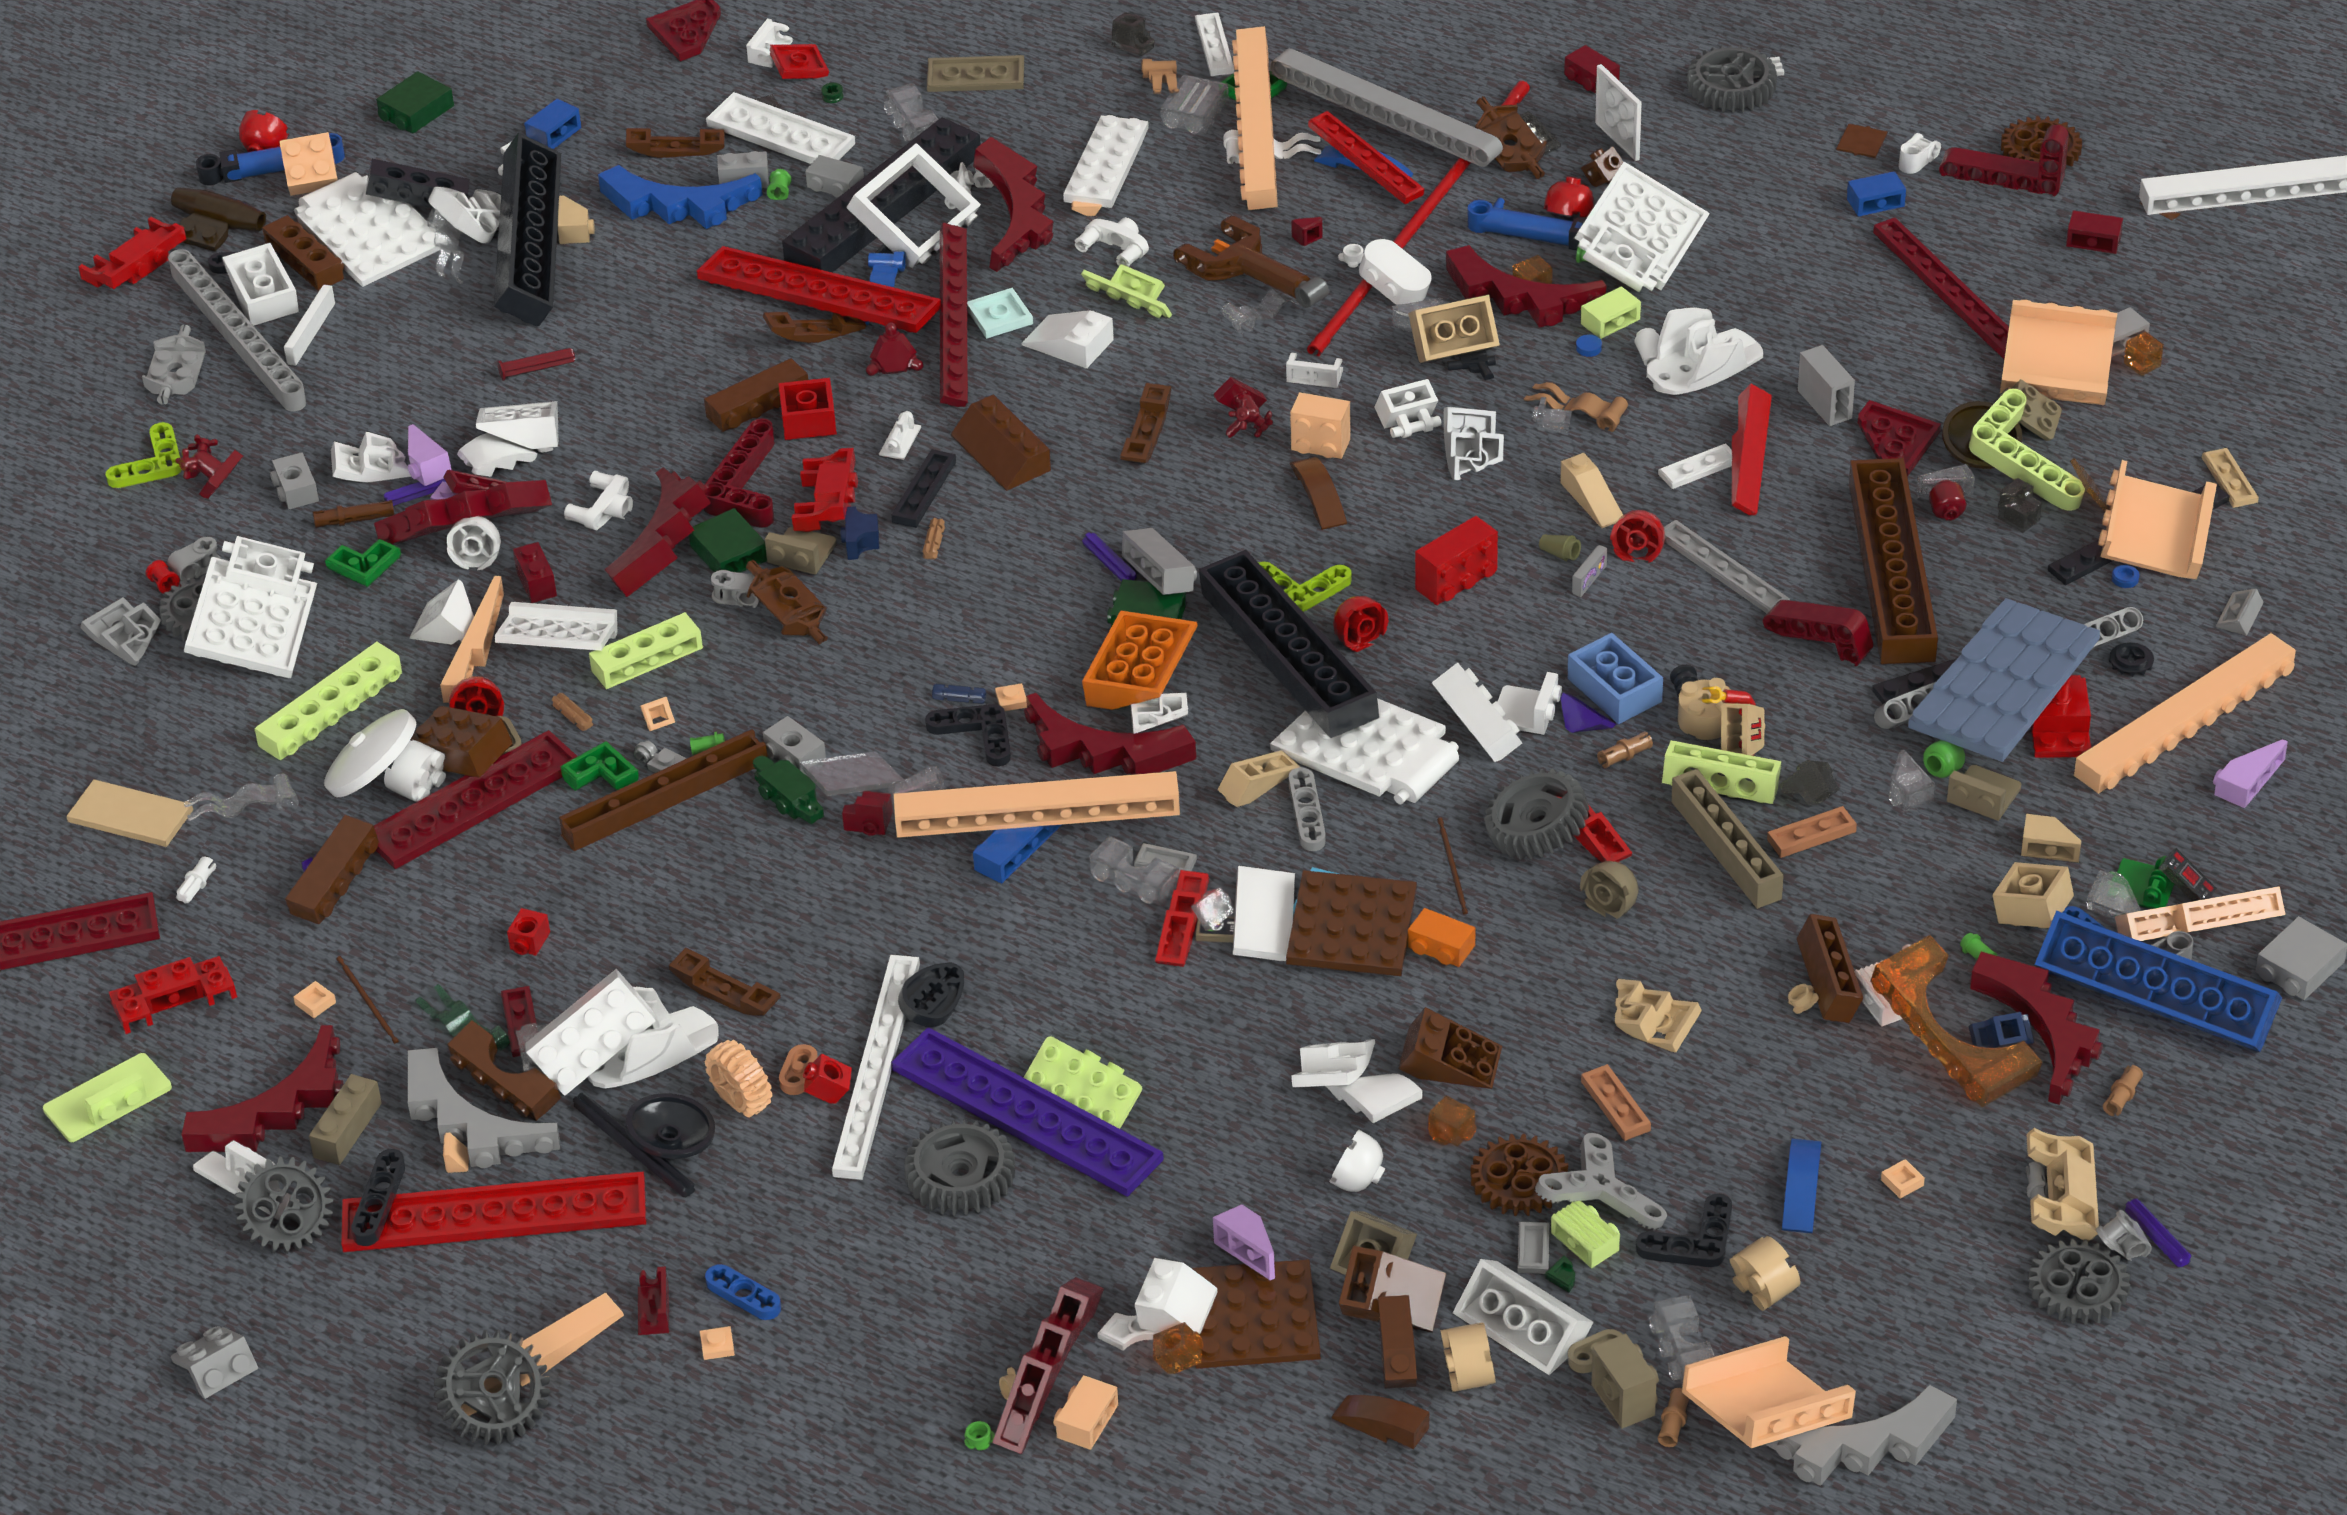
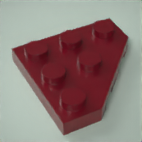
(686, 27)
(1897, 433)

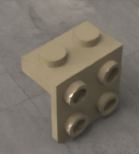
(2040, 413)
(799, 549)
(1982, 791)

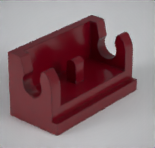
(653, 1303)

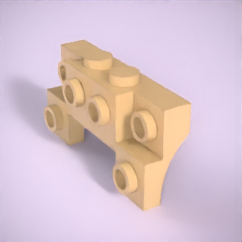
(2070, 1185)

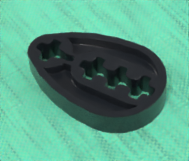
(927, 981)

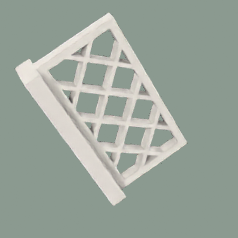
(558, 626)

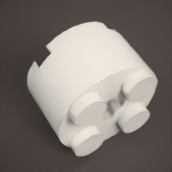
(415, 771)

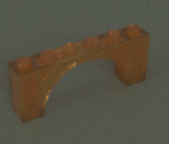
(1979, 1070)

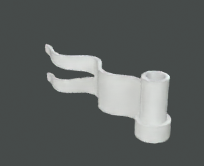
(1232, 149)

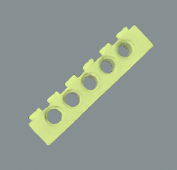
(328, 701)

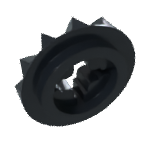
(2142, 656)

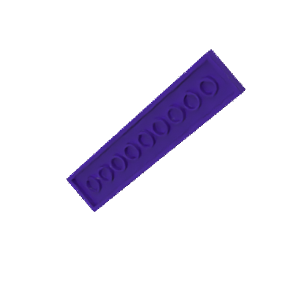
(1028, 1111)

